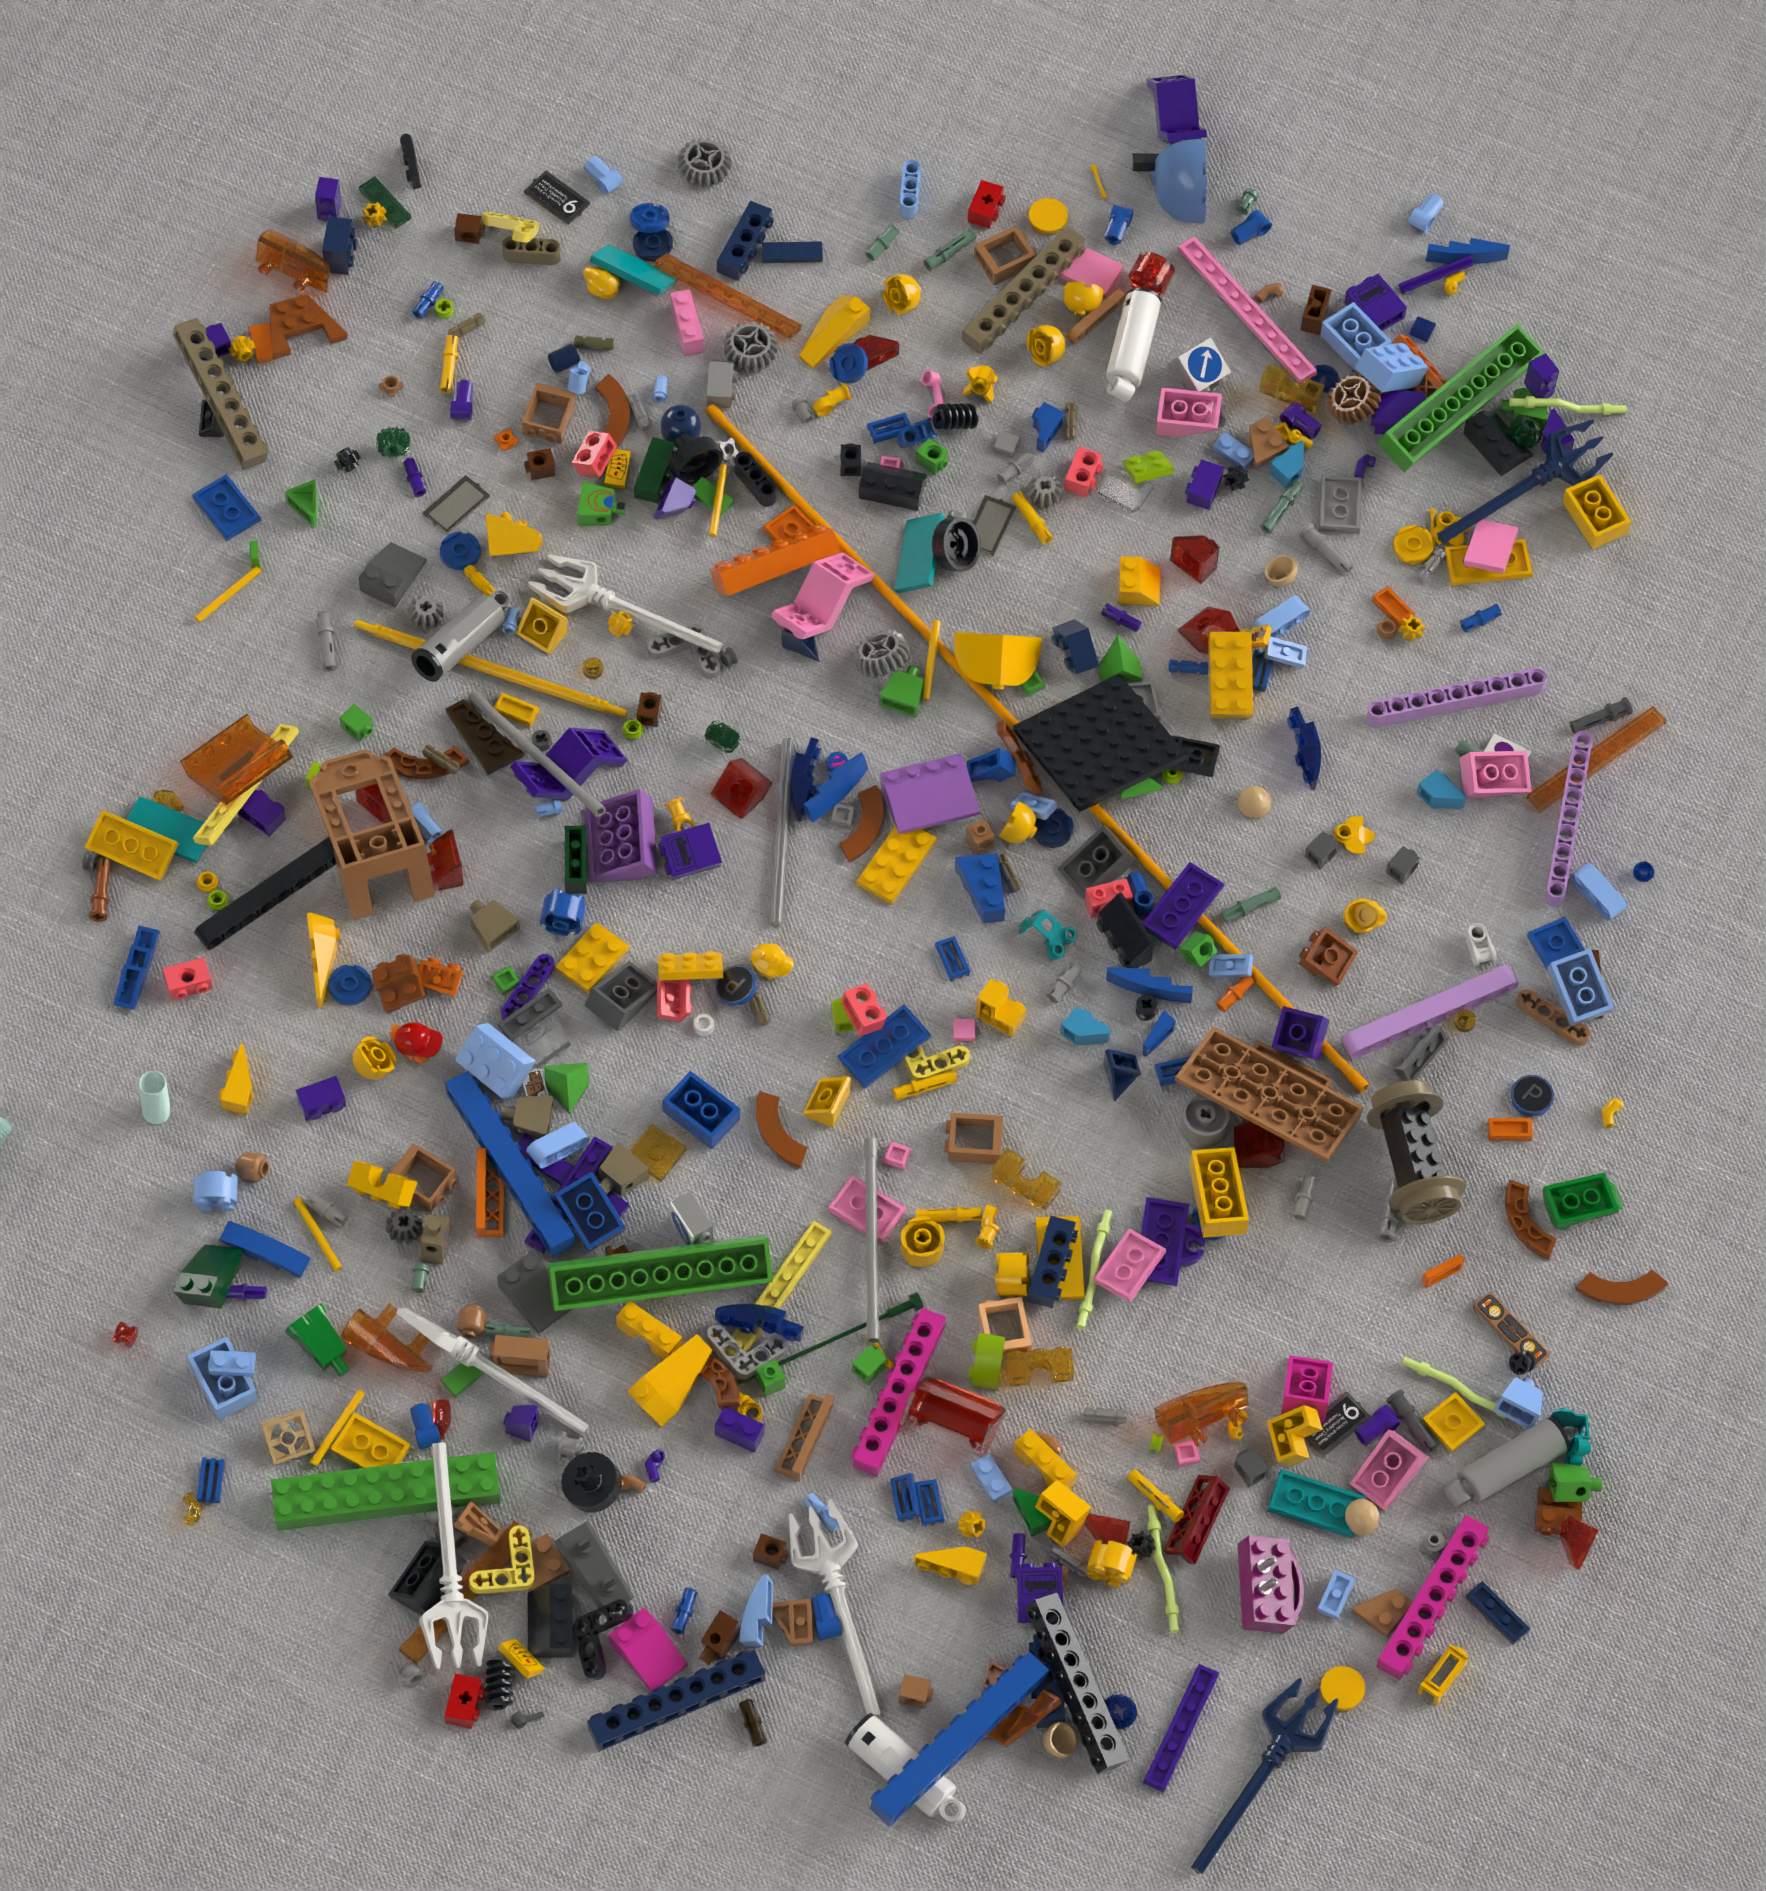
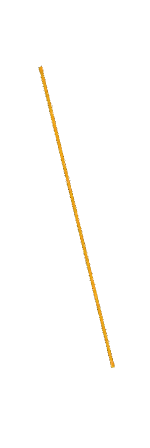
(721, 420)

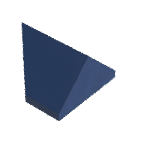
(804, 647)
(1120, 1070)

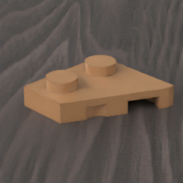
(1266, 441)
(478, 1525)
(546, 1562)
(1384, 1611)
(795, 1621)

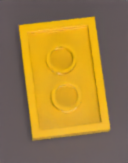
(592, 957)
(690, 966)
(369, 1444)

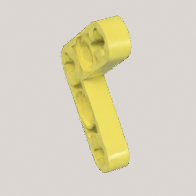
(523, 229)
(923, 1062)
(512, 1574)

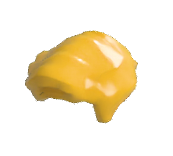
(601, 282)
(1363, 915)
(770, 961)

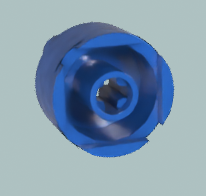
(562, 913)

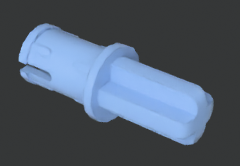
(822, 1512)

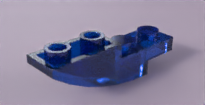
(1309, 747)
(802, 777)
(752, 1316)

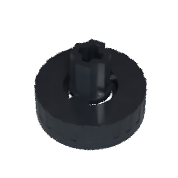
(694, 458)
(946, 544)
(575, 1483)

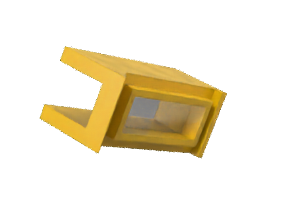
(1444, 1673)

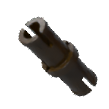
(752, 1723)

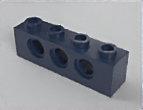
(754, 215)
(1056, 1230)
(1058, 1713)

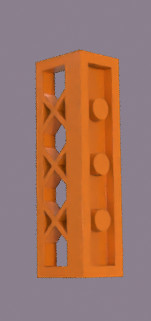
(1432, 375)
(481, 1208)

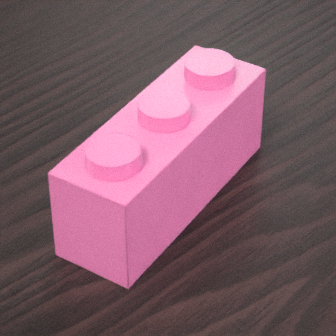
(687, 322)

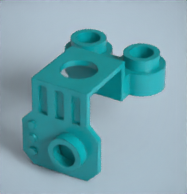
(1055, 937)
(1578, 1443)

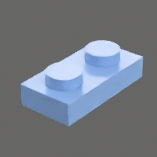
(1233, 451)
(1285, 652)
(1041, 806)
(1230, 965)
(232, 1363)
(991, 1478)
(1336, 1594)

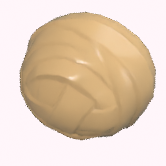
(1281, 571)
(1254, 802)
(1362, 1517)
(1060, 1740)

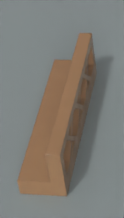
(803, 1456)

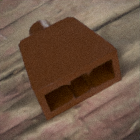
(723, 1629)

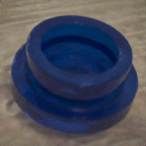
(1643, 866)

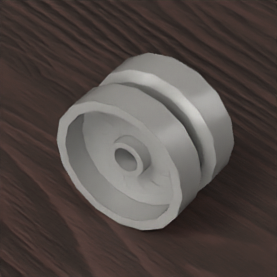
(1204, 1122)

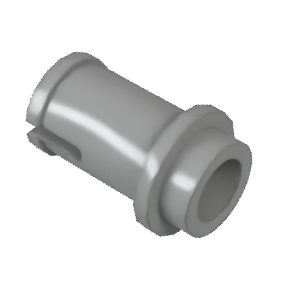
(802, 409)

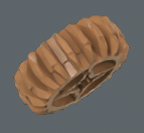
(1353, 399)

